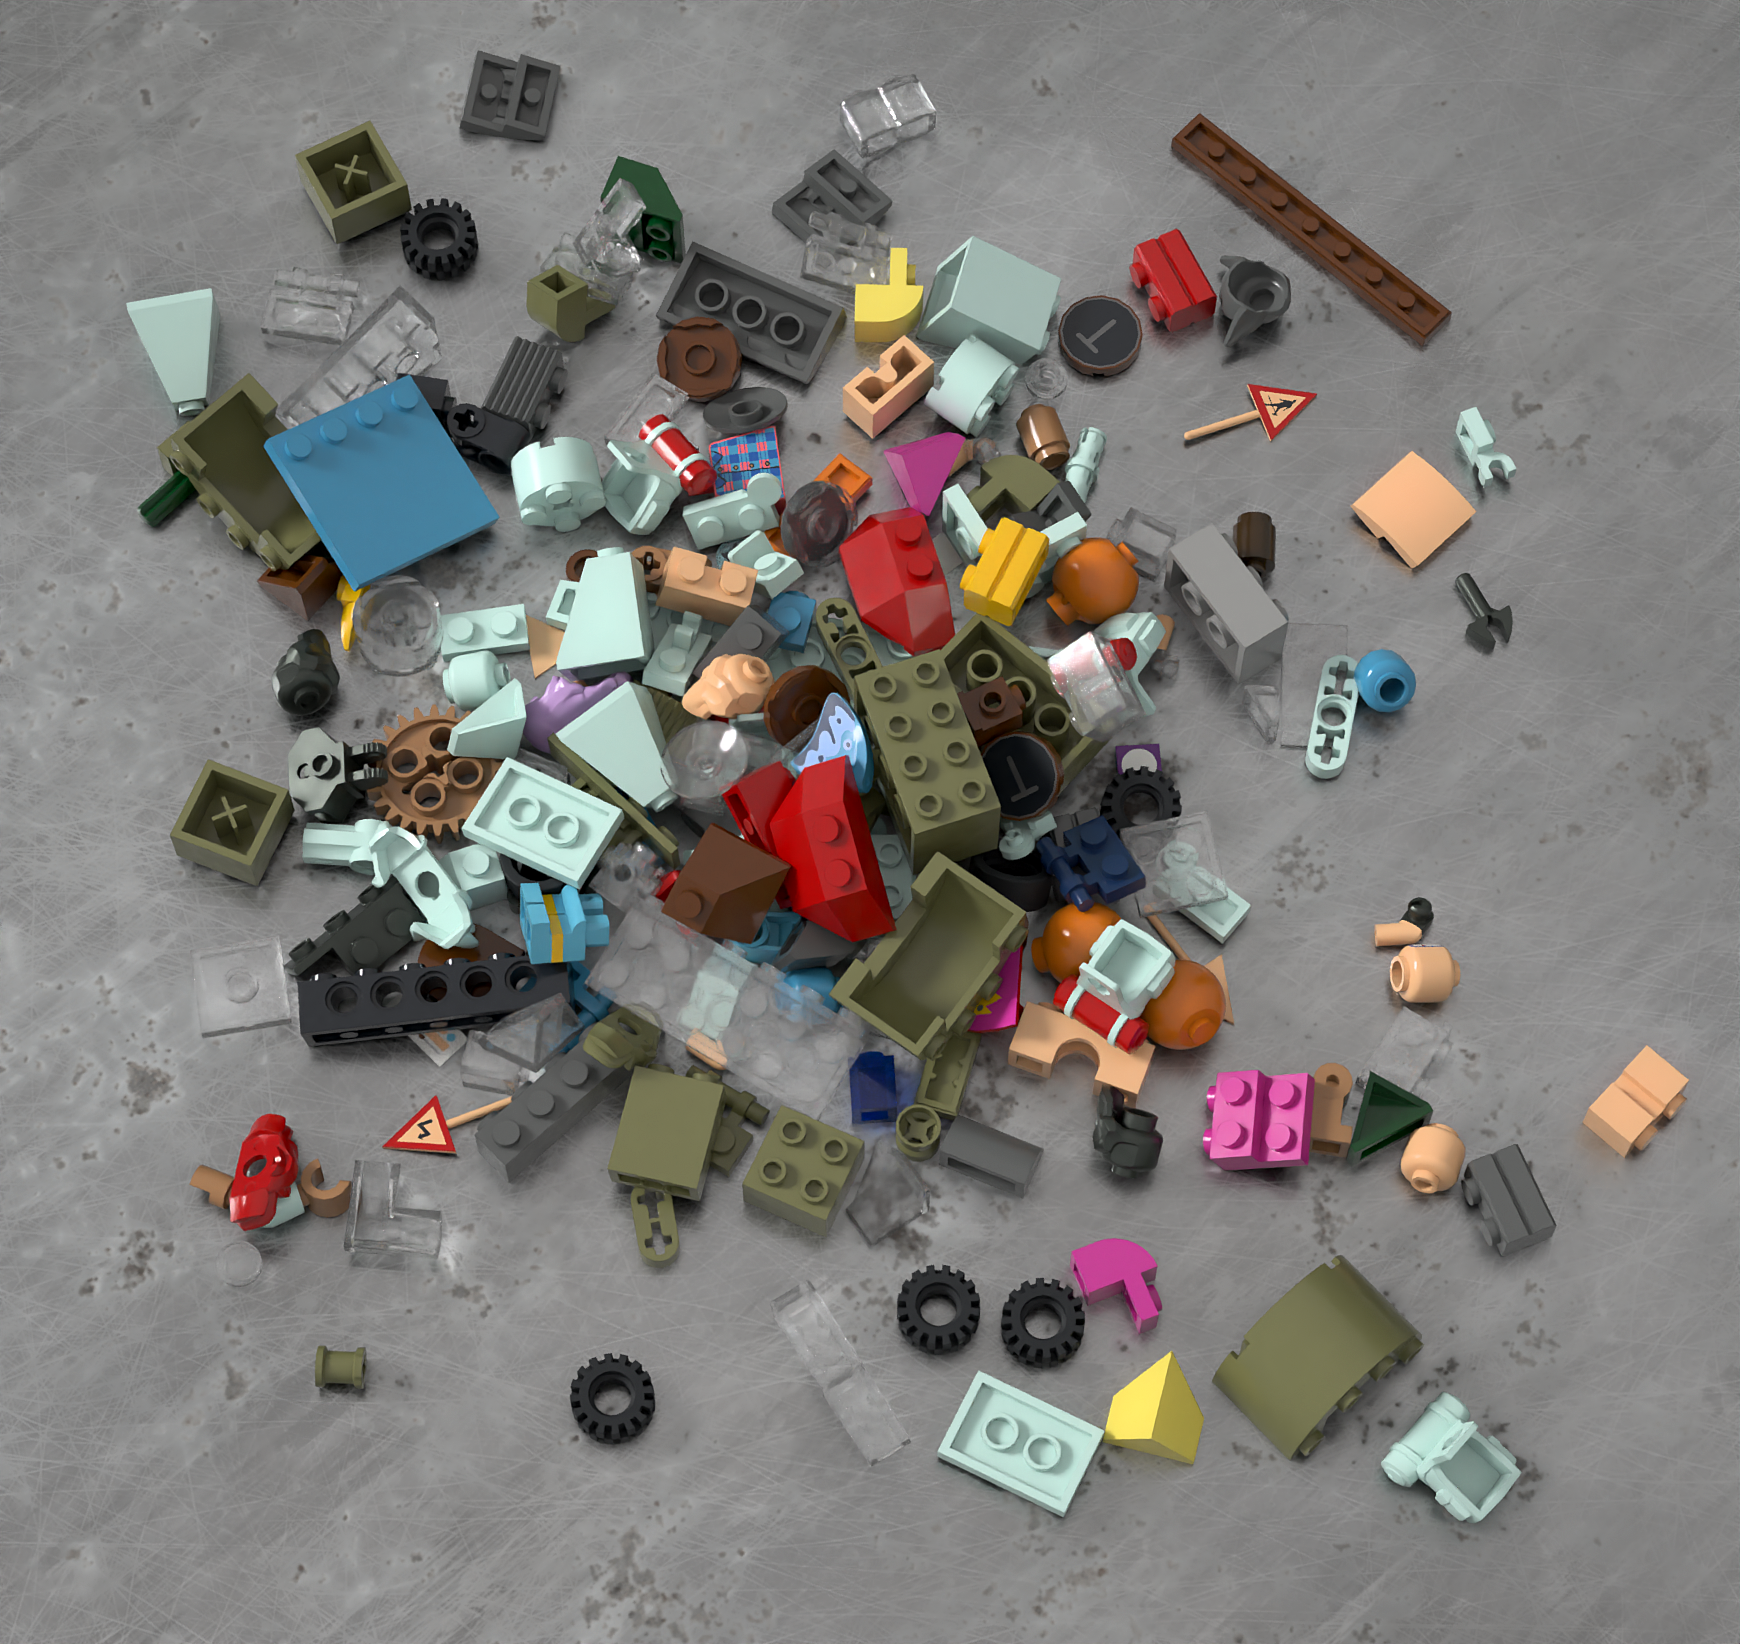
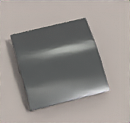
(509, 97)
(834, 187)

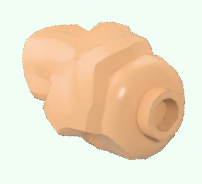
(730, 687)

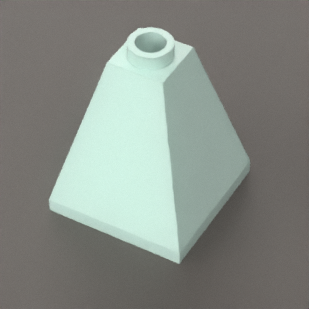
(181, 344)
(624, 744)

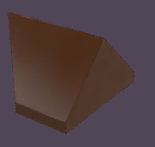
(304, 584)

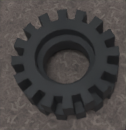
(436, 218)
(1139, 782)
(1052, 1297)
(932, 1336)
(612, 1371)

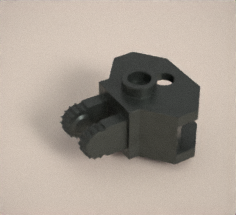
(332, 774)

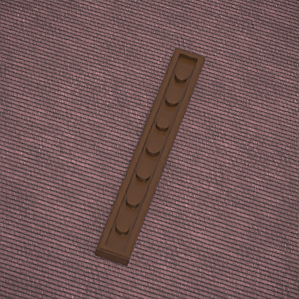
(1311, 229)

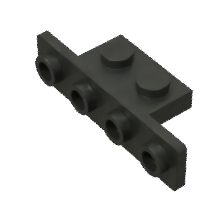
(363, 935)

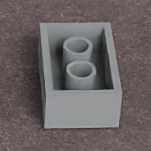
(1226, 602)

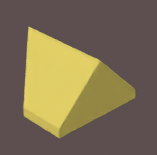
(1157, 1414)

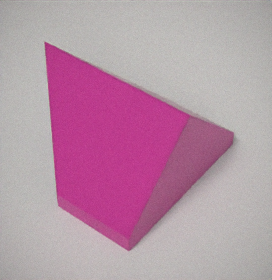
(924, 467)

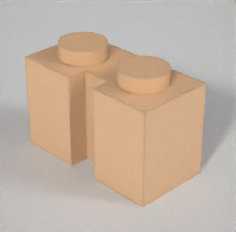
(882, 396)
(703, 589)
(1636, 1102)

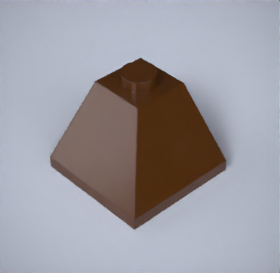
(726, 887)

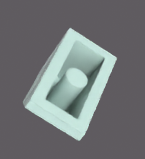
(472, 870)

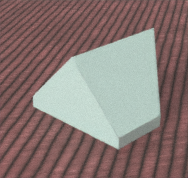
(492, 728)

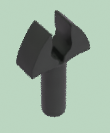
(1483, 613)

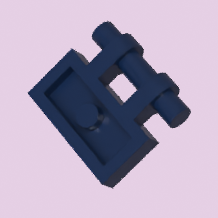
(1102, 858)

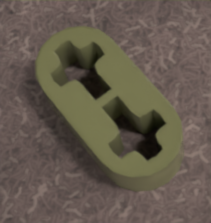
(645, 1225)

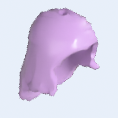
(563, 704)

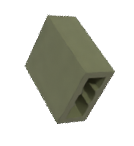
(667, 1131)

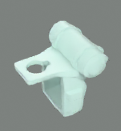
(1454, 1460)

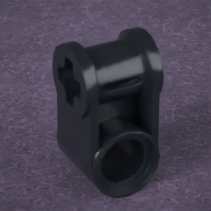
(487, 438)

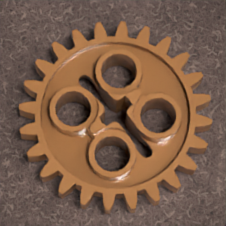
(415, 744)

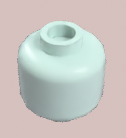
(474, 679)

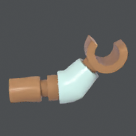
(321, 1202)

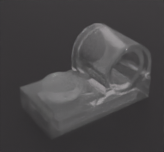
(605, 238)

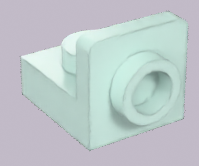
(774, 569)

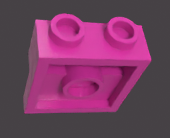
(1259, 1120)

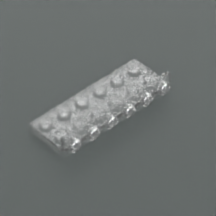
(729, 1008)

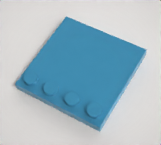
(381, 482)

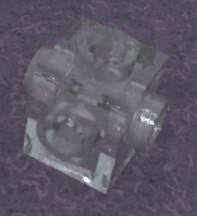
(614, 880)

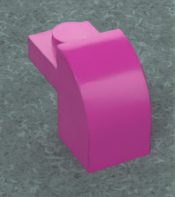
(1117, 1268)

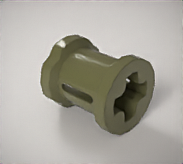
(340, 1367)

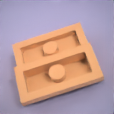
(1413, 508)

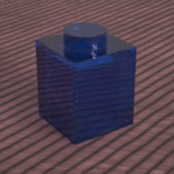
(873, 1088)

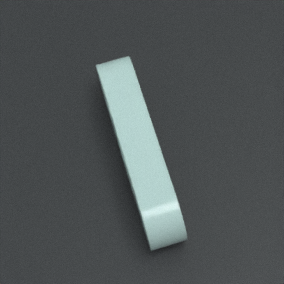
(1327, 699)

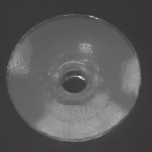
(699, 747)

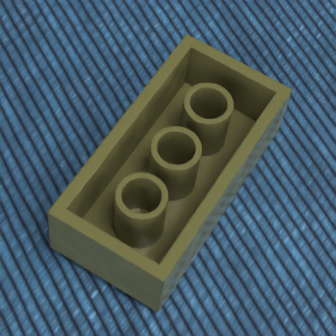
(989, 651)

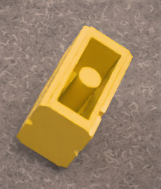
(1004, 571)

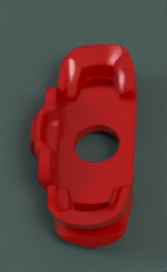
(255, 1197)

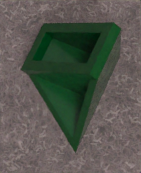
(1385, 1118)

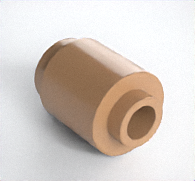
(1043, 436)

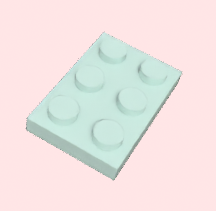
(543, 823)
(1020, 1443)

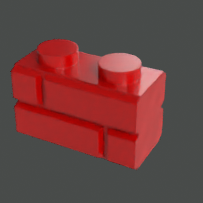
(1173, 281)

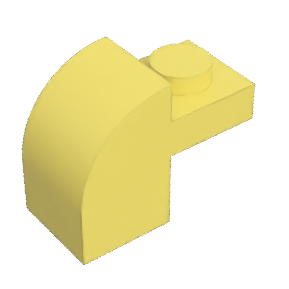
(890, 310)

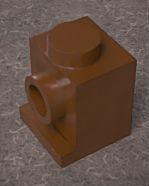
(991, 722)

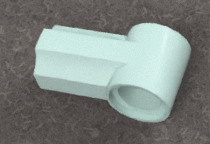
(340, 844)

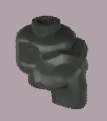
(305, 675)
(1125, 1135)

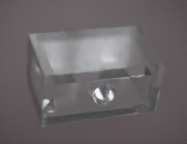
(1095, 687)

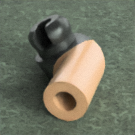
(1410, 927)

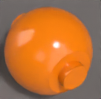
(1094, 582)
(1069, 939)
(1187, 1009)

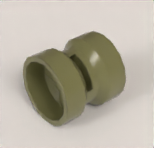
(916, 1123)

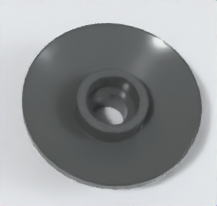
(745, 410)

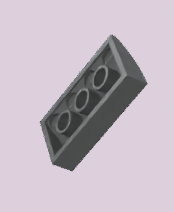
(767, 316)

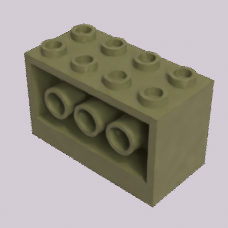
(927, 761)

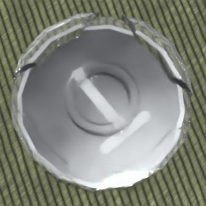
(817, 523)

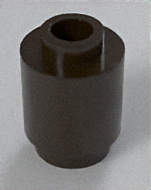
(1256, 541)

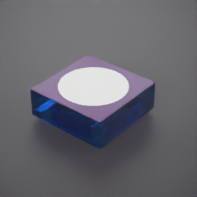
(1137, 756)

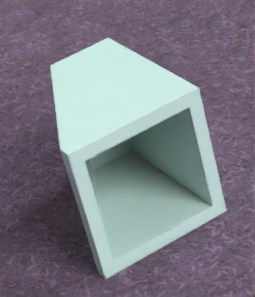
(992, 297)
(608, 619)

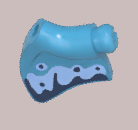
(836, 735)

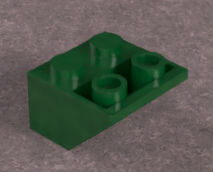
(661, 223)

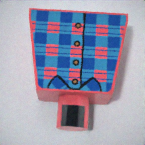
(743, 457)

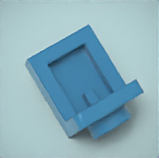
(795, 614)

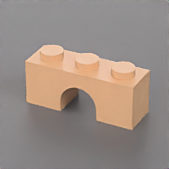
(1048, 1035)

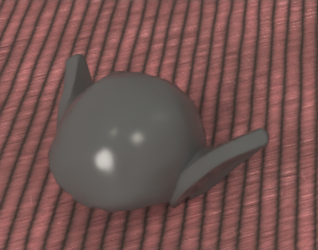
(1251, 296)

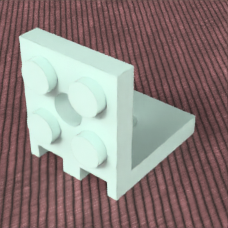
(966, 529)

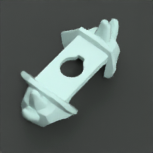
(406, 858)

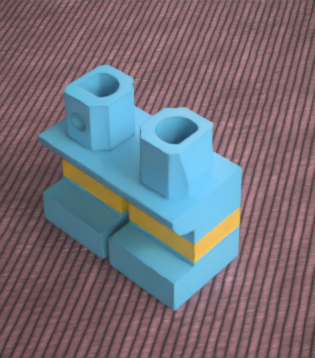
(561, 924)

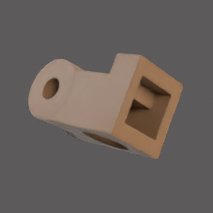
(1331, 1095)

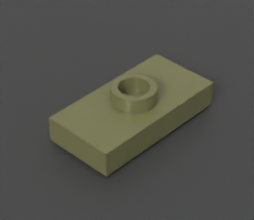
(948, 1075)

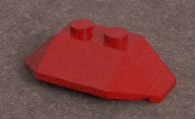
(899, 580)
(831, 853)

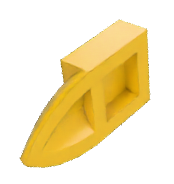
(348, 598)

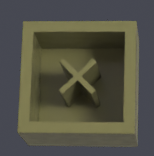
(353, 182)
(232, 822)
(803, 1171)

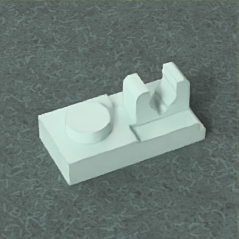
(678, 656)

